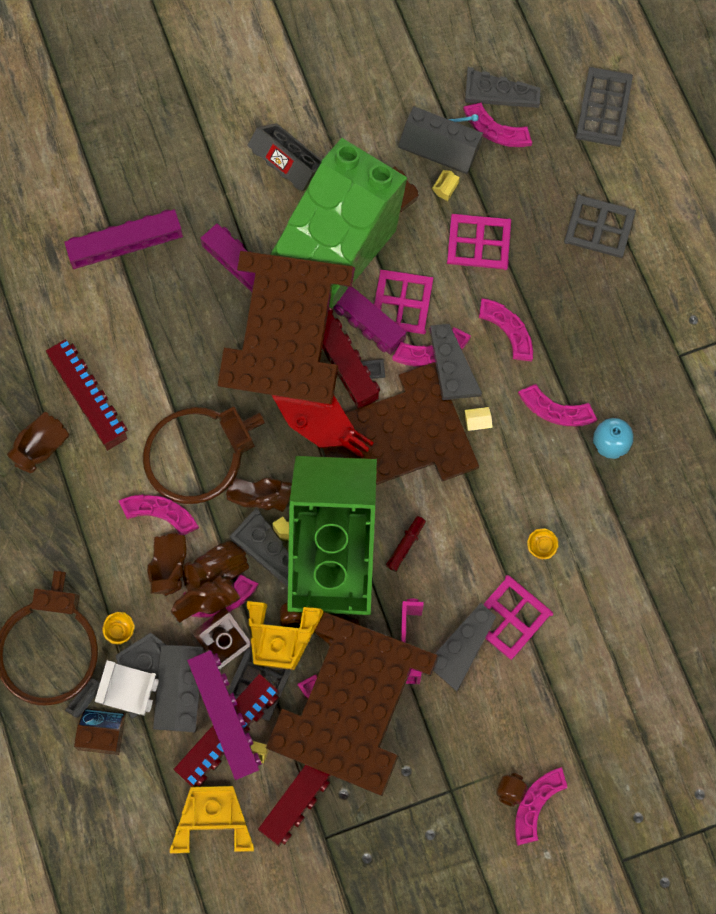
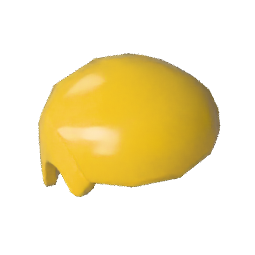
(542, 543)
(118, 628)

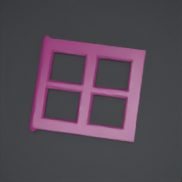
(479, 241)
(402, 301)
(510, 617)

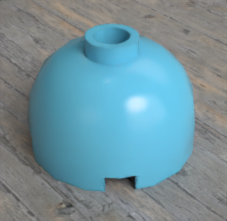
(613, 438)

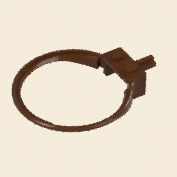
(235, 431)
(58, 602)

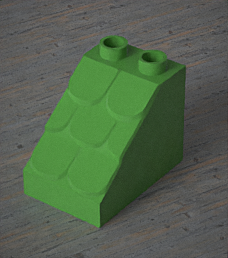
(344, 212)
(331, 534)

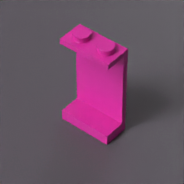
(410, 607)

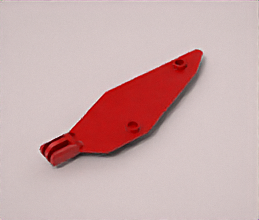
(322, 424)

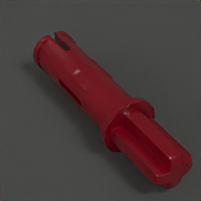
(405, 544)

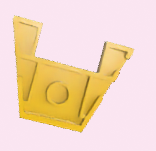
(278, 644)
(212, 810)

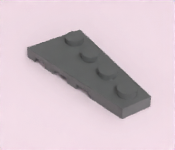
(499, 91)
(452, 368)
(263, 545)
(462, 647)

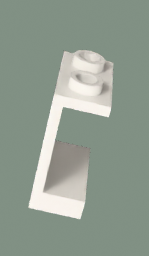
(126, 688)

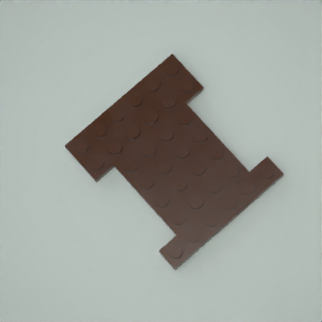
(285, 329)
(412, 431)
(351, 705)

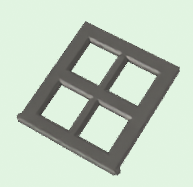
(599, 226)

